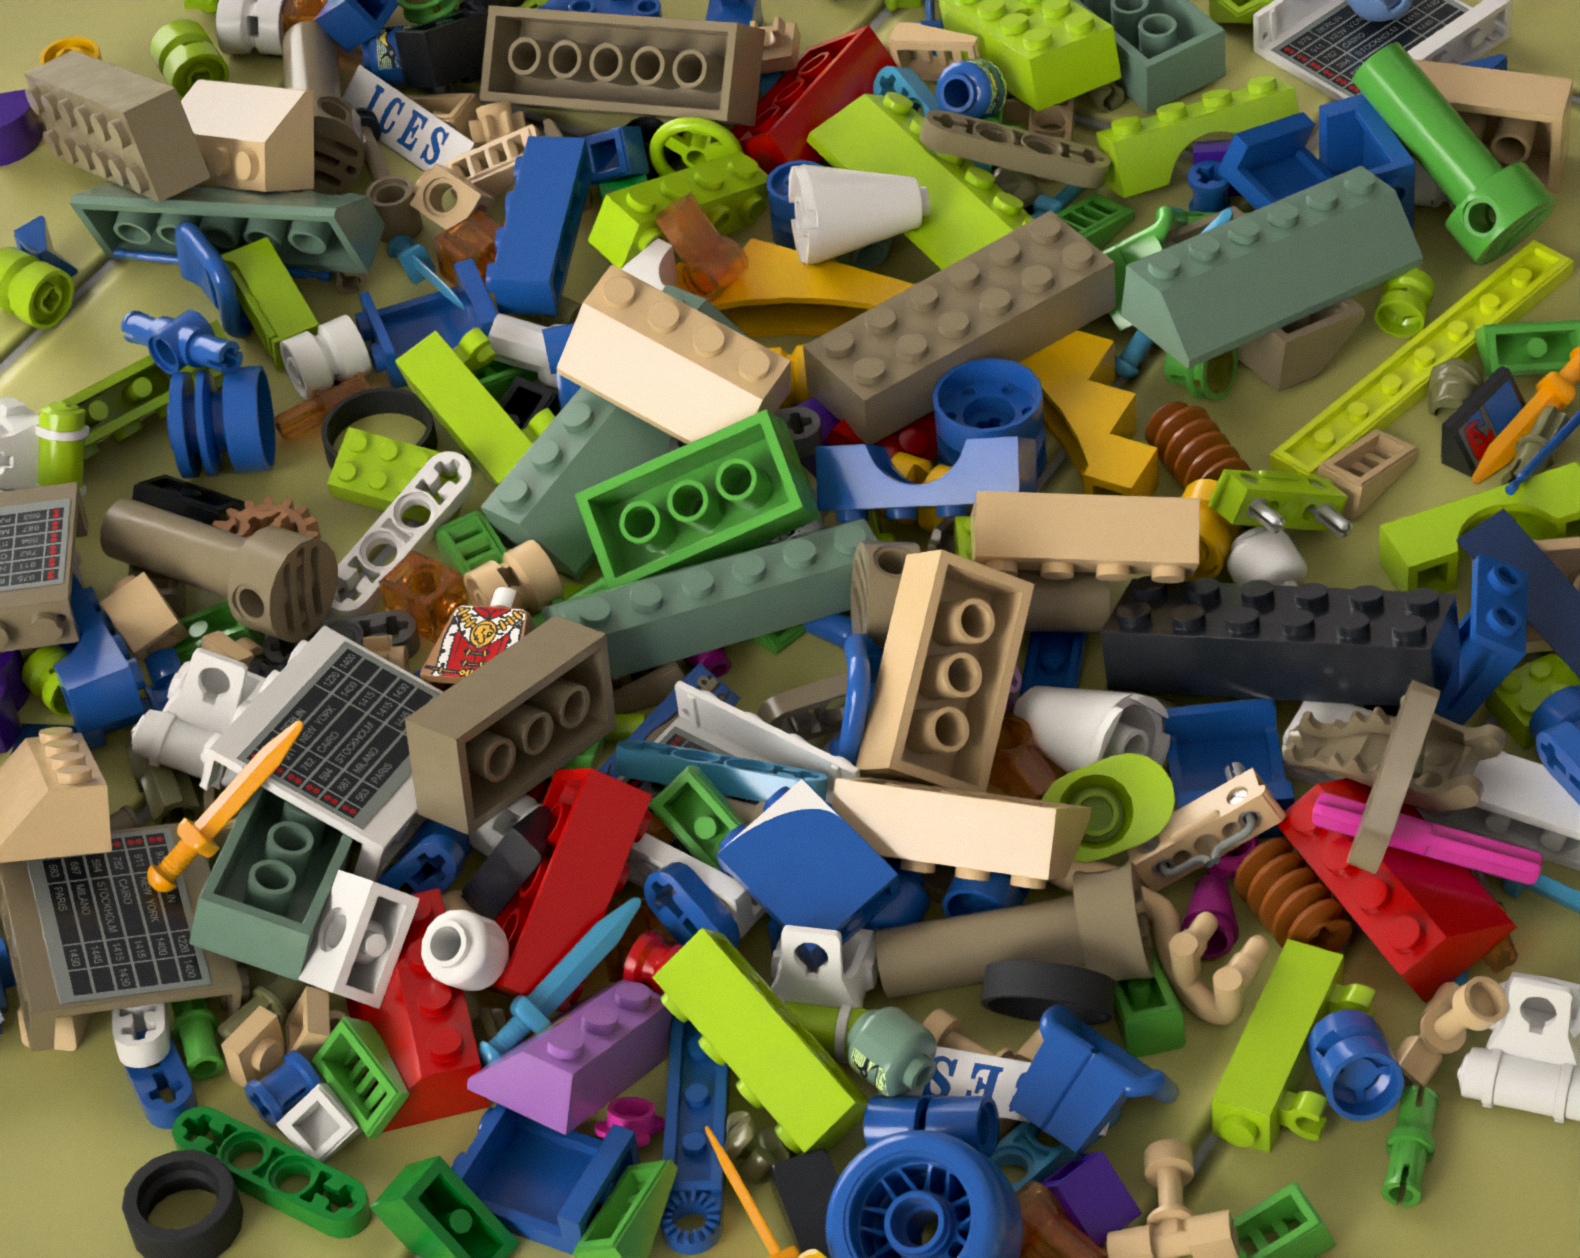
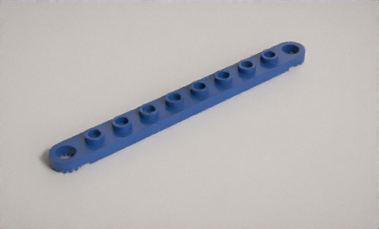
(695, 1099)

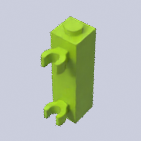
(463, 405)
(1271, 1057)

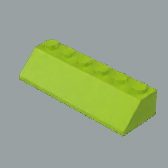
(965, 202)

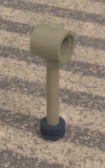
(387, 193)

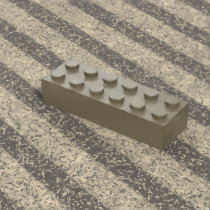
(622, 64)
(116, 125)
(987, 305)

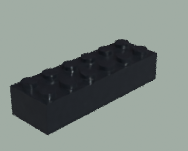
(1280, 641)

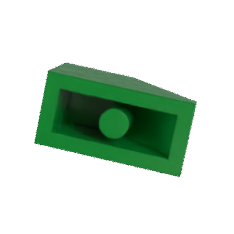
(441, 1215)

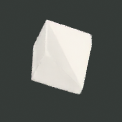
(319, 1124)

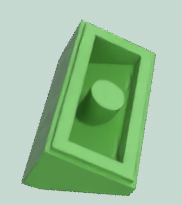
(1527, 347)

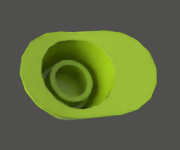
(1128, 801)

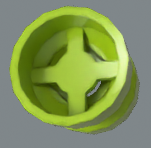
(1404, 304)
(41, 679)

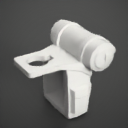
(199, 704)
(1531, 1052)

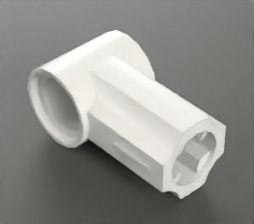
(521, 346)

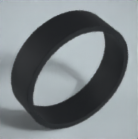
(371, 403)
(1031, 987)

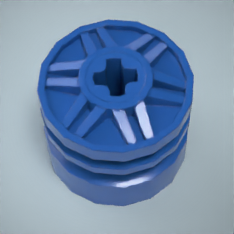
(988, 402)
(213, 422)

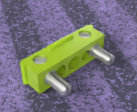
(1280, 501)

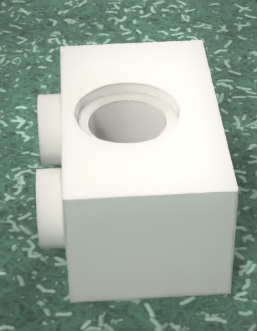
(359, 939)

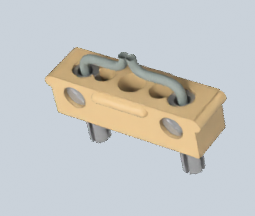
(1207, 829)

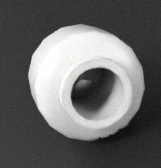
(1266, 557)
(465, 950)

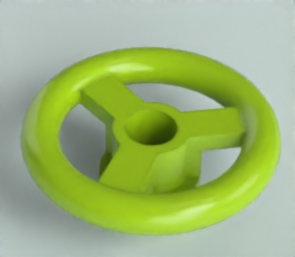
(700, 143)

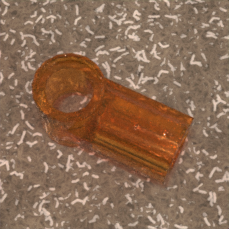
(709, 259)
(1017, 762)
(1047, 1229)

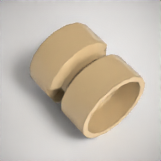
(522, 569)

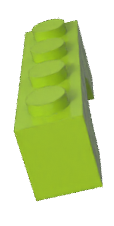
(1148, 147)
(1424, 547)

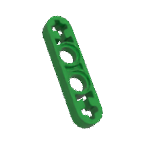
(275, 1166)

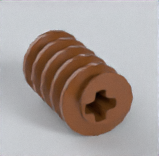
(1191, 444)
(1290, 897)

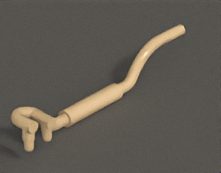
(1181, 954)

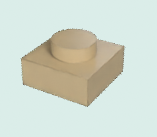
(254, 1047)

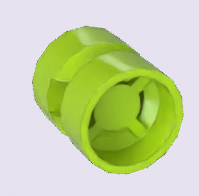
(186, 55)
(33, 289)

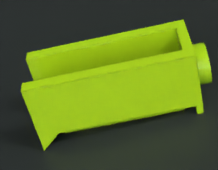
(269, 296)

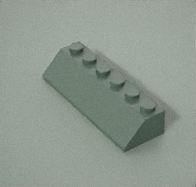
(303, 227)
(1270, 267)
(576, 451)
(722, 598)

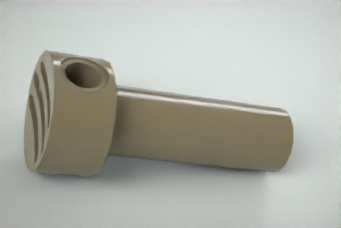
(313, 65)
(271, 580)
(1055, 605)
(1095, 928)

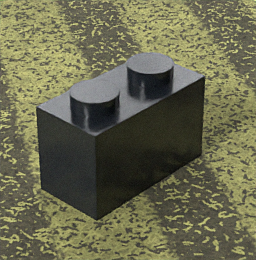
(443, 51)

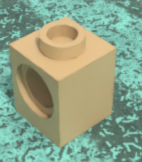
(435, 183)
(143, 615)

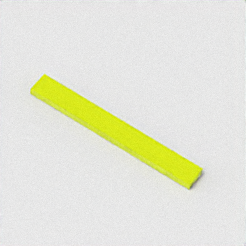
(1405, 374)

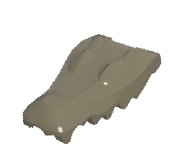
(1358, 747)

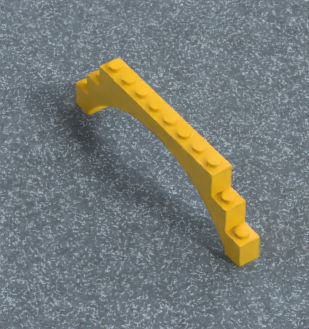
(1075, 373)

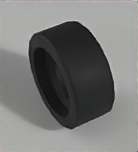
(170, 1175)

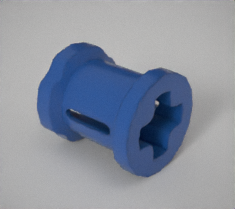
(1208, 187)
(282, 1088)

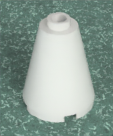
(850, 209)
(1091, 725)

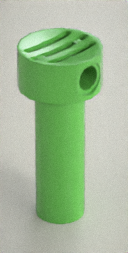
(1492, 202)

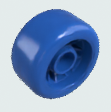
(916, 1178)

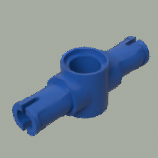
(182, 342)

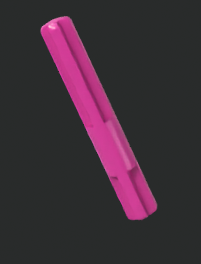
(1435, 841)

